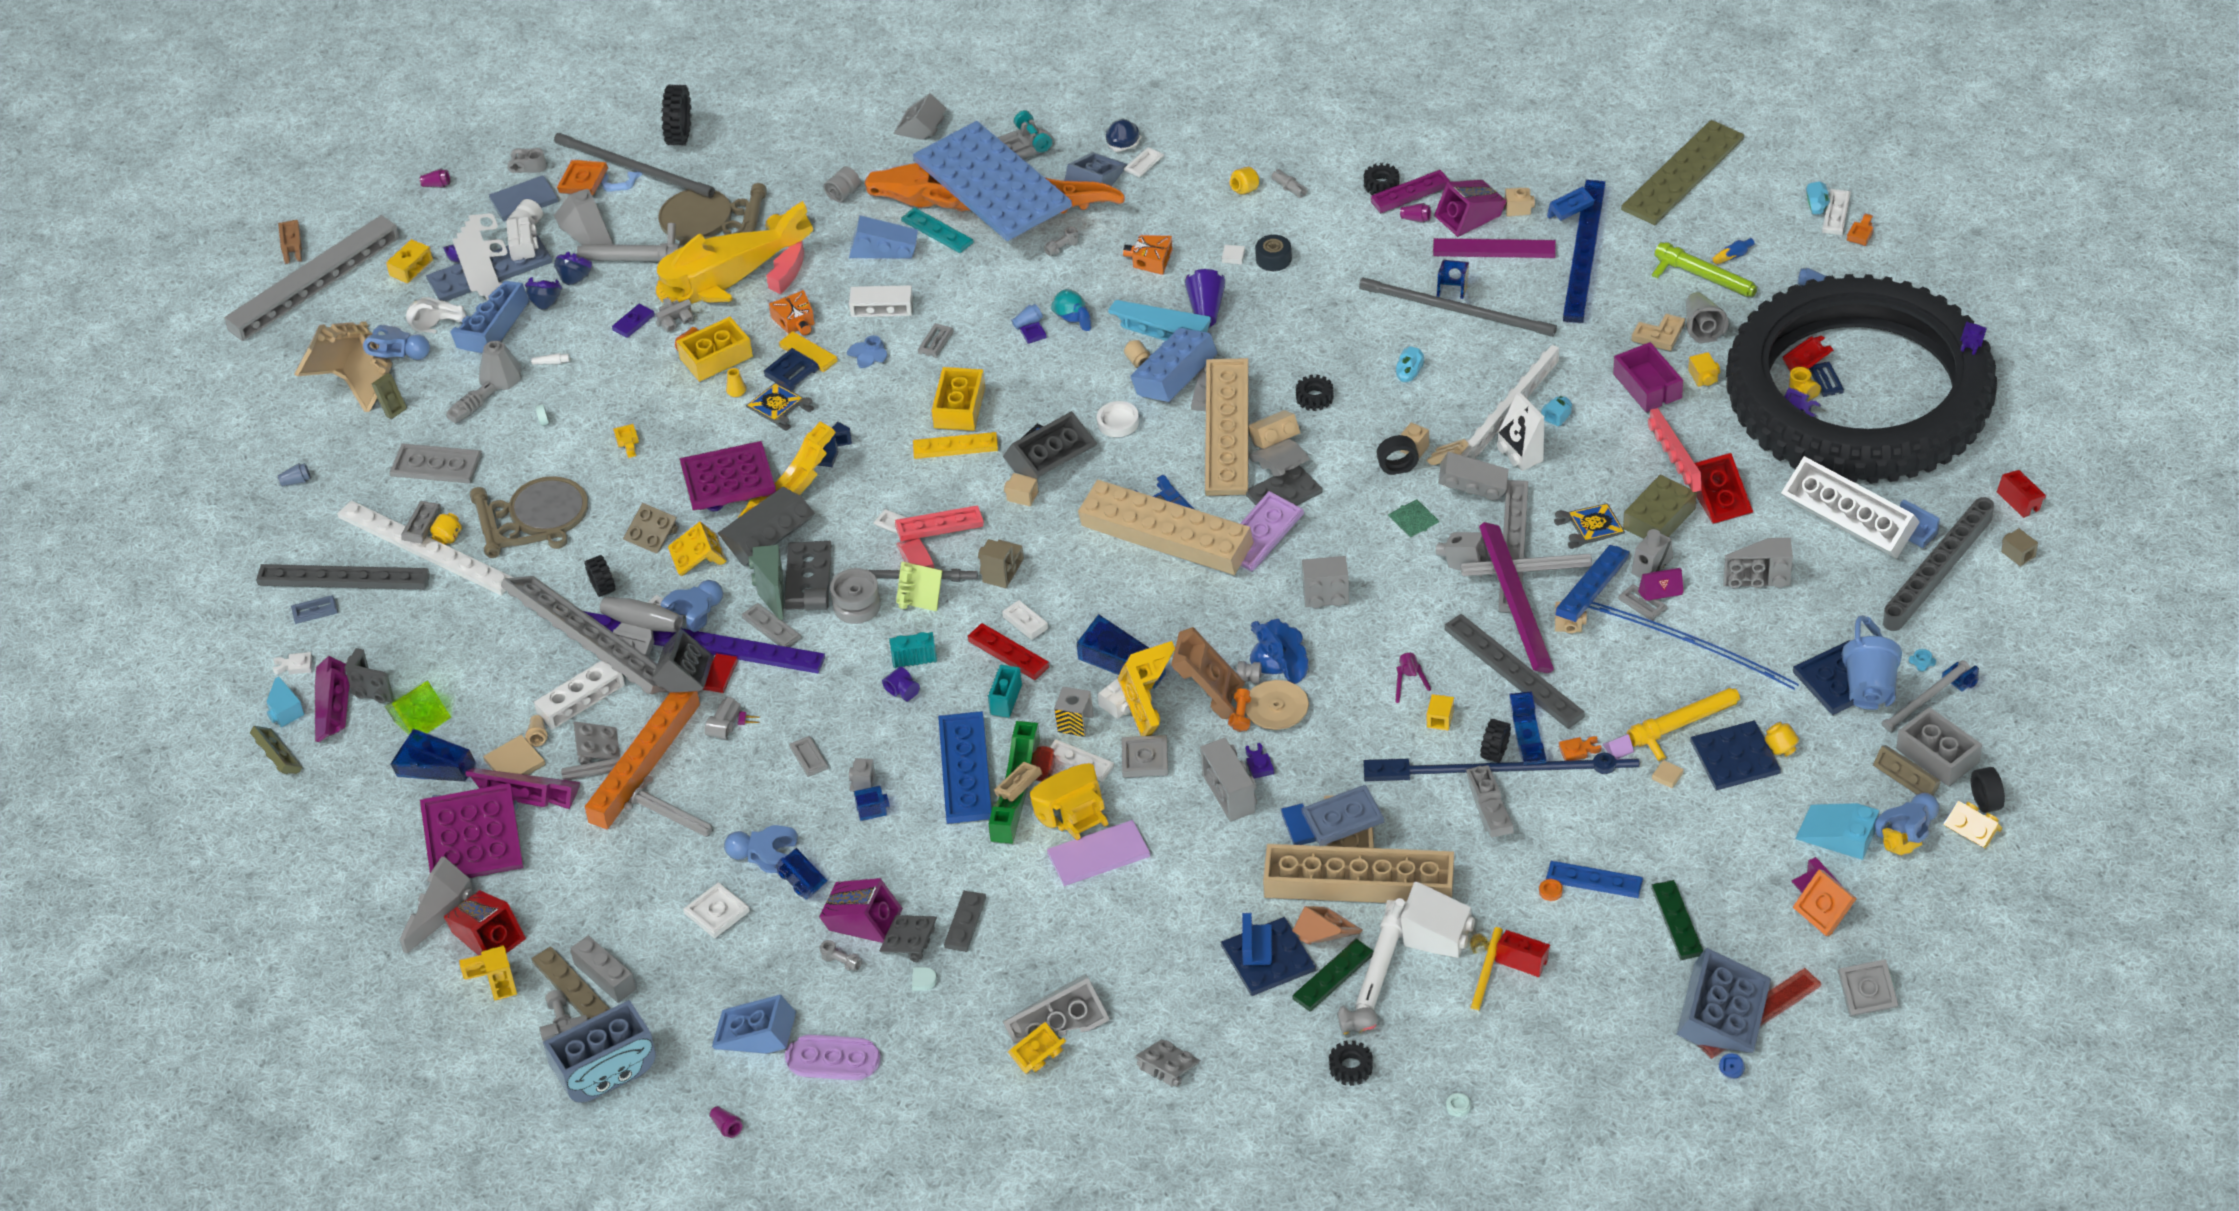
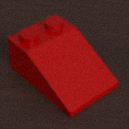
(1722, 489)

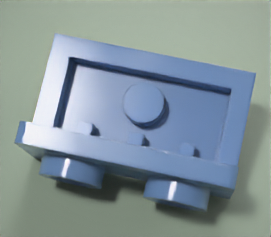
(1928, 525)

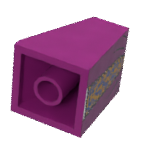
(1468, 205)
(861, 909)

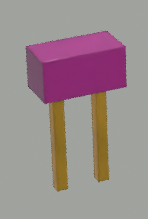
(742, 715)

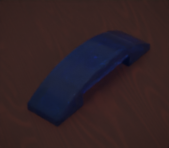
(1526, 728)

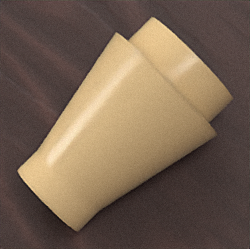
(536, 732)

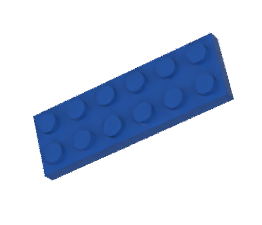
(964, 767)

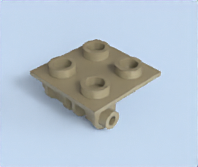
(650, 528)

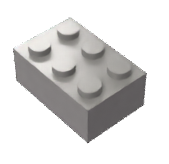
(1939, 746)
(1228, 779)

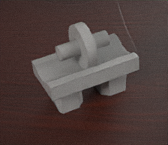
(672, 311)

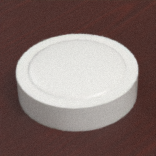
(1118, 419)

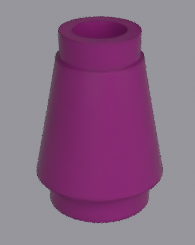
(436, 178)
(1417, 212)
(726, 1122)

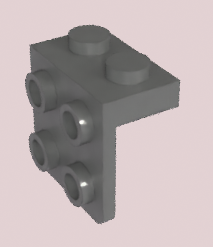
(366, 681)

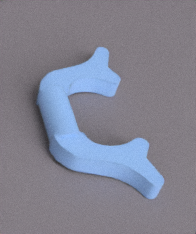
(620, 186)

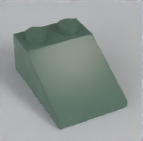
(768, 577)

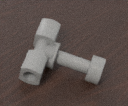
(562, 1022)

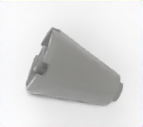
(1704, 318)

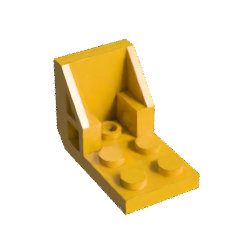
(1137, 680)

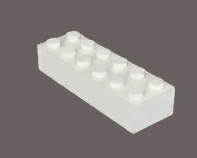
(1850, 507)

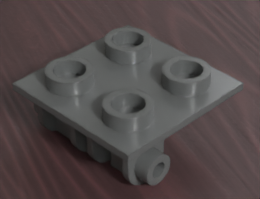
(909, 935)

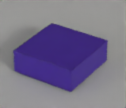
(1033, 332)

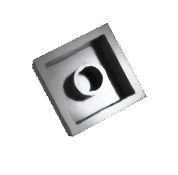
(1325, 581)

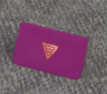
(1661, 584)

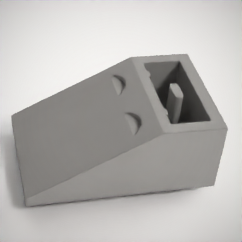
(1760, 564)

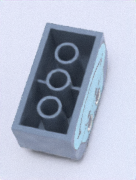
(601, 1053)

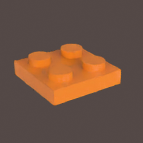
(582, 176)
(1824, 902)

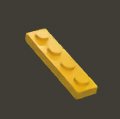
(955, 445)

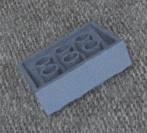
(1723, 1003)

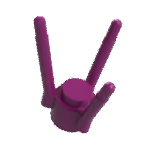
(1409, 667)

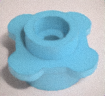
(1919, 656)

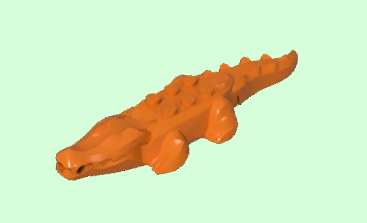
(919, 189)

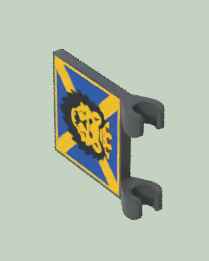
(777, 403)
(1591, 524)

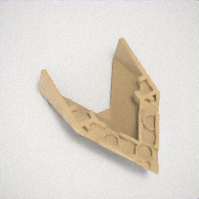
(341, 352)

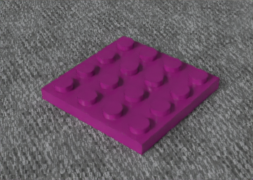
(727, 475)
(473, 830)

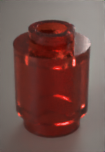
(1045, 759)

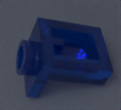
(1966, 680)

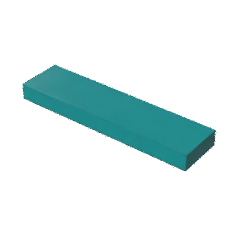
(937, 230)

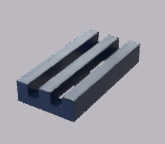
(1838, 389)

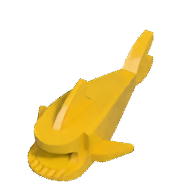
(713, 264)

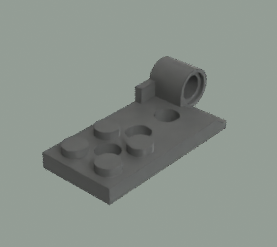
(818, 596)

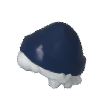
(1122, 135)

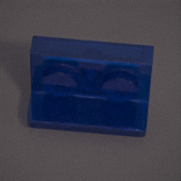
(800, 874)

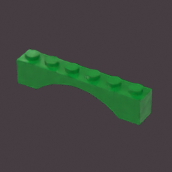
(1006, 813)

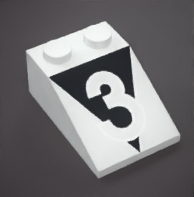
(1522, 434)

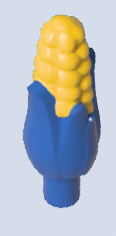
(1733, 251)

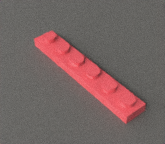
(1675, 450)

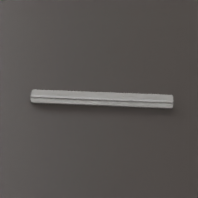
(1530, 564)

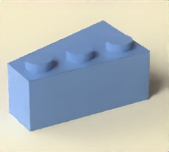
(882, 239)

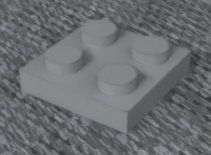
(1144, 756)
(1867, 988)

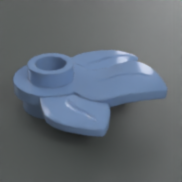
(868, 351)

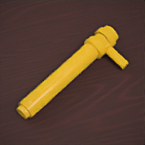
(1653, 729)

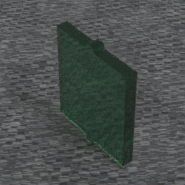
(1413, 518)

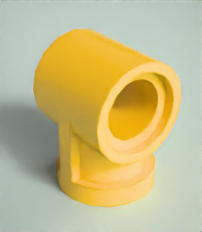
(1801, 381)

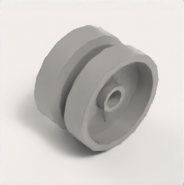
(855, 595)

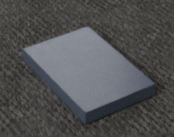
(508, 199)
(1342, 815)

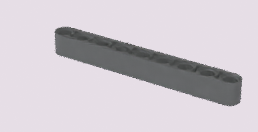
(1938, 564)

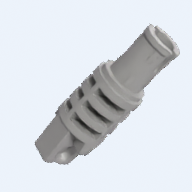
(470, 403)

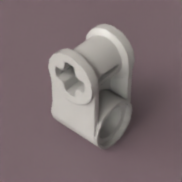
(528, 159)

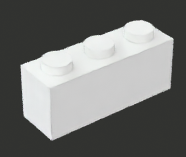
(881, 301)

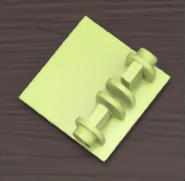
(918, 586)

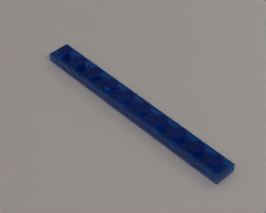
(1584, 254)

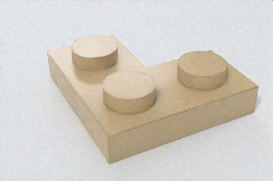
(1662, 336)

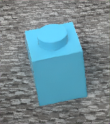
(283, 704)

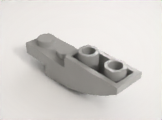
(1489, 802)

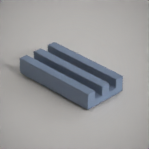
(314, 611)

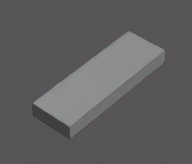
(421, 522)
(771, 626)

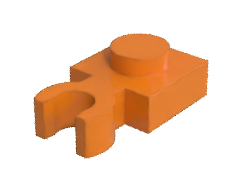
(1576, 749)

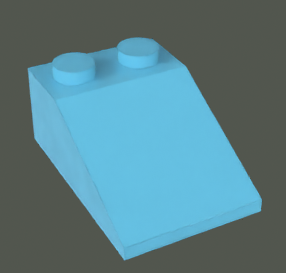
(1840, 828)

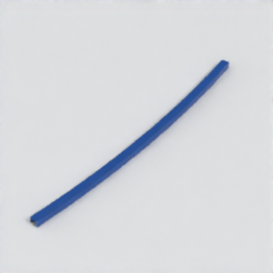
(1693, 642)

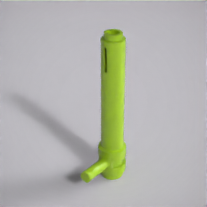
(1679, 258)

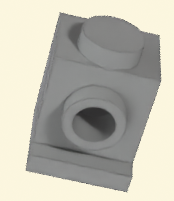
(862, 774)

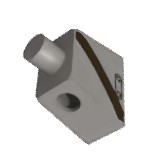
(1655, 550)

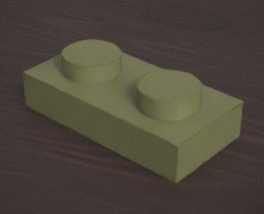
(389, 396)

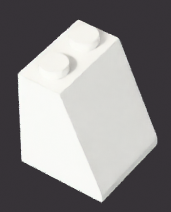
(1435, 922)

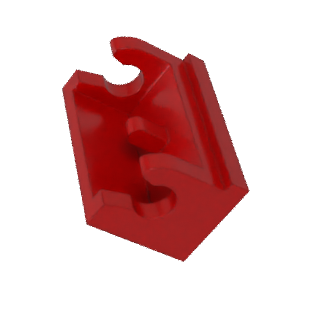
(1807, 353)
(2020, 492)
(1522, 953)

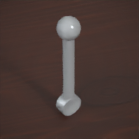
(647, 780)

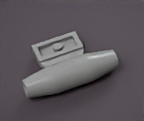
(639, 621)

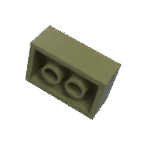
(1660, 507)

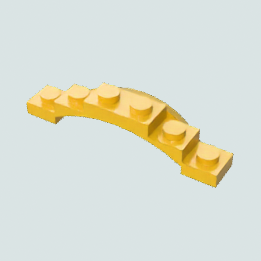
(800, 471)

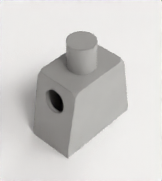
(1463, 548)

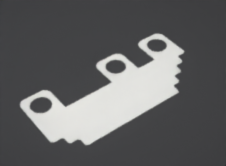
(476, 254)

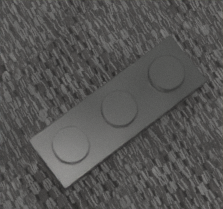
(965, 921)

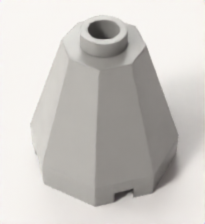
(499, 366)

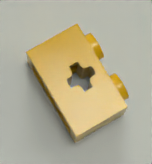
(409, 261)
(499, 973)

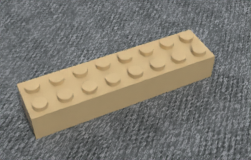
(1166, 527)
(1353, 872)

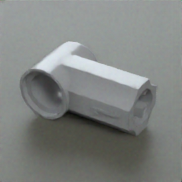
(723, 720)

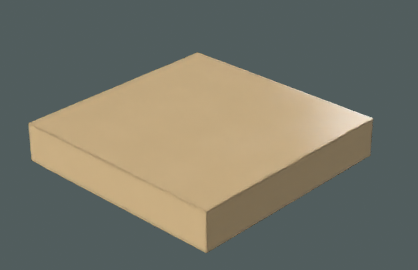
(515, 757)

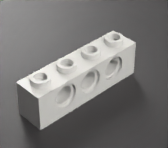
(578, 694)

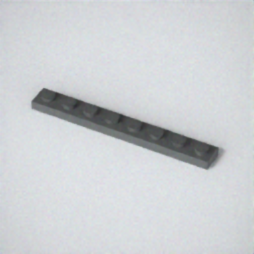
(342, 576)
(1514, 670)

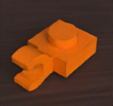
(1861, 232)

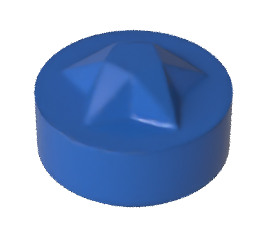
(1732, 1065)

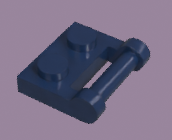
(788, 365)

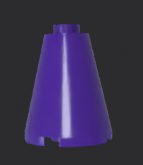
(1205, 292)

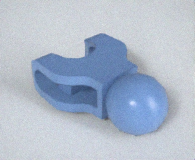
(396, 343)
(694, 603)
(1910, 817)
(761, 846)

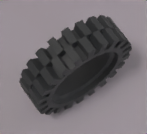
(676, 114)

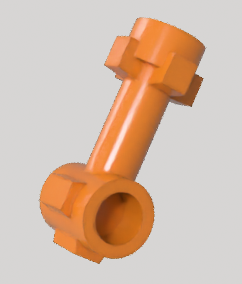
(1238, 720)

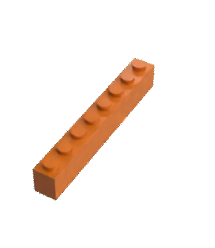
(641, 758)

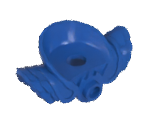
(1272, 639)

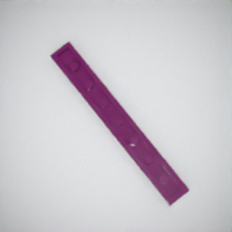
(1516, 598)

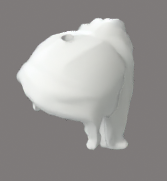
(428, 311)

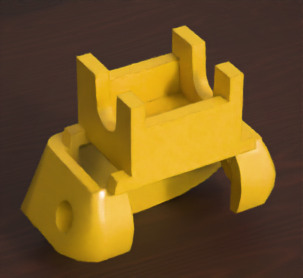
(1075, 794)

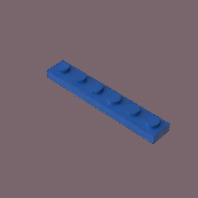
(1592, 583)

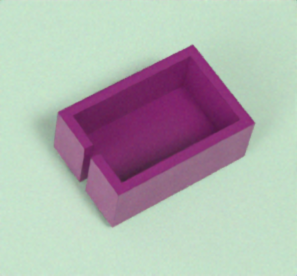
(1648, 377)

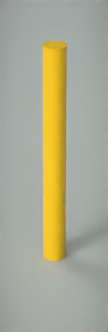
(1486, 969)

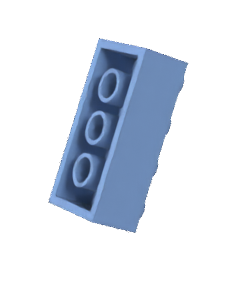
(1173, 364)

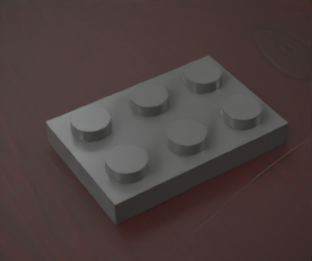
(1292, 486)

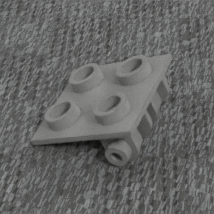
(595, 742)
(1166, 1061)

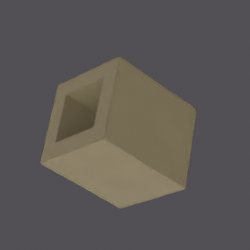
(2019, 547)

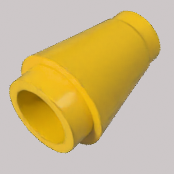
(735, 385)

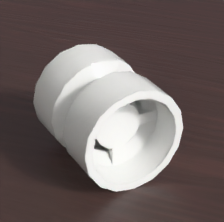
(529, 209)

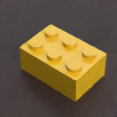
(714, 348)
(958, 398)

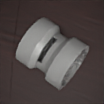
(1249, 672)

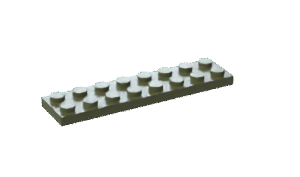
(1682, 172)

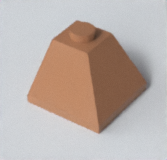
(1322, 924)

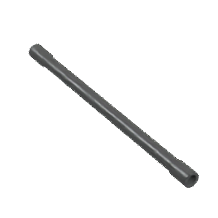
(697, 187)
(1537, 326)

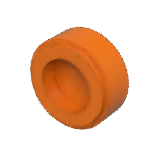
(1550, 890)

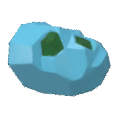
(1817, 197)
(1409, 364)
(1557, 410)

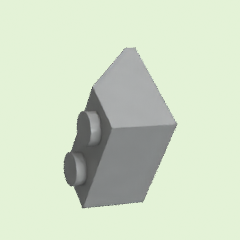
(921, 118)

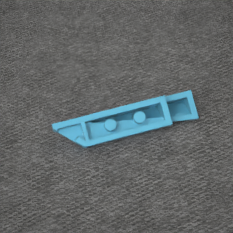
(1156, 321)

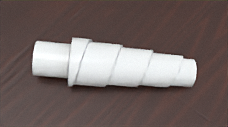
(557, 358)

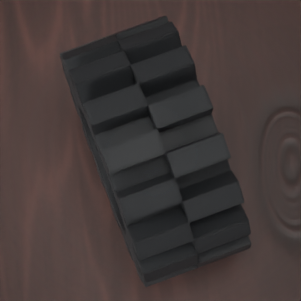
(1380, 172)
(1314, 384)
(600, 575)
(1495, 740)
(1348, 1074)

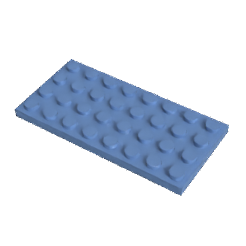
(992, 180)

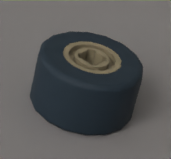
(1273, 252)

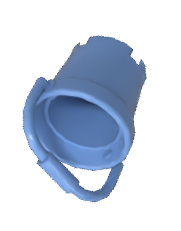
(1871, 666)

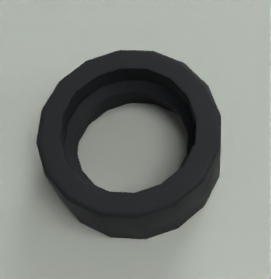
(1394, 444)
(1987, 789)

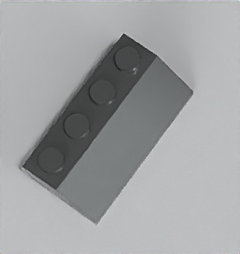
(1049, 446)
(766, 523)
(682, 664)

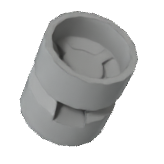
(842, 184)

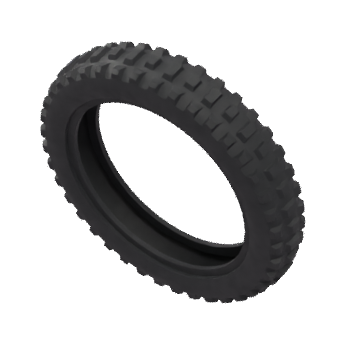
(1848, 450)

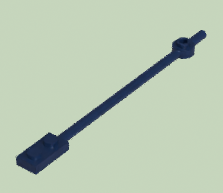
(1400, 769)

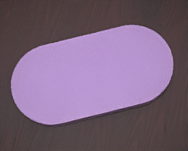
(832, 1057)

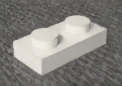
(1025, 620)

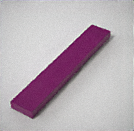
(1494, 248)

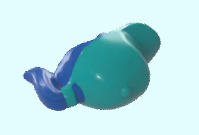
(1072, 308)

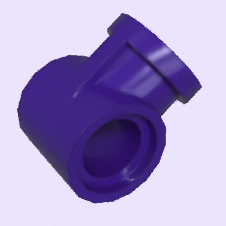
(901, 683)

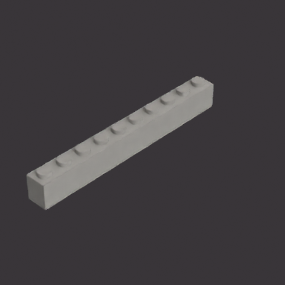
(311, 278)

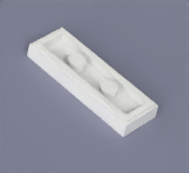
(1836, 212)
(1072, 756)

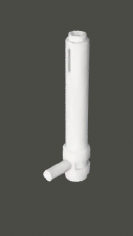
(1390, 931)

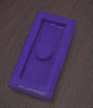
(633, 320)

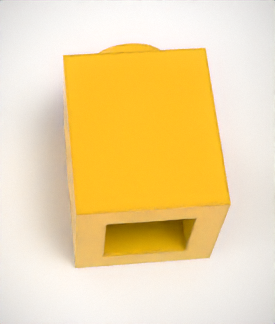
(1440, 712)

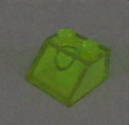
(418, 709)

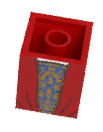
(485, 923)

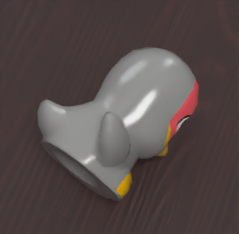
(1358, 1020)

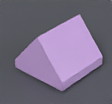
(1619, 746)

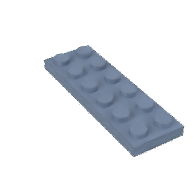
(452, 281)

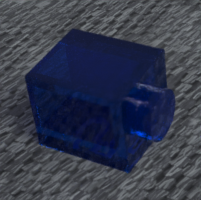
(871, 803)

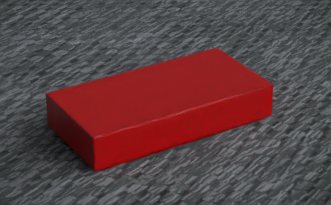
(720, 673)

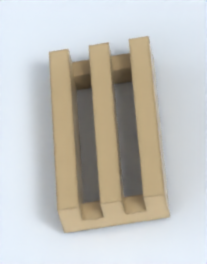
(1455, 447)
(1018, 781)

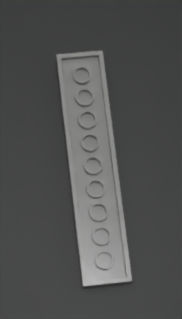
(585, 630)

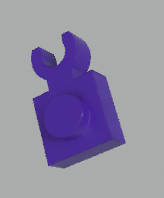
(1972, 337)
(1800, 401)
(1258, 763)

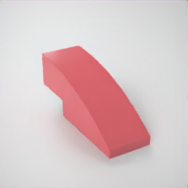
(786, 268)
(915, 552)

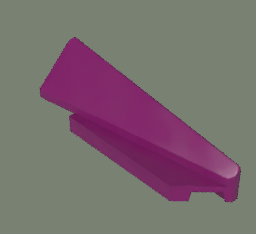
(330, 698)
(529, 788)

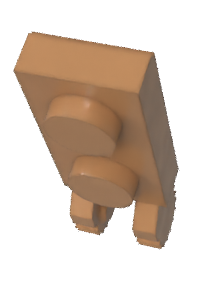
(290, 239)

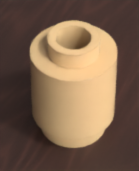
(1136, 352)

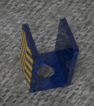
(1445, 279)

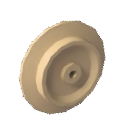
(1277, 705)

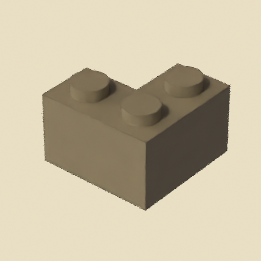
(999, 562)

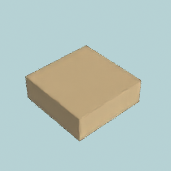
(1667, 774)

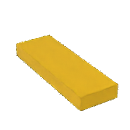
(819, 355)

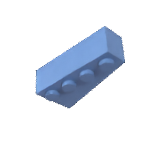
(491, 318)

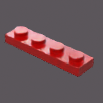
(1008, 651)

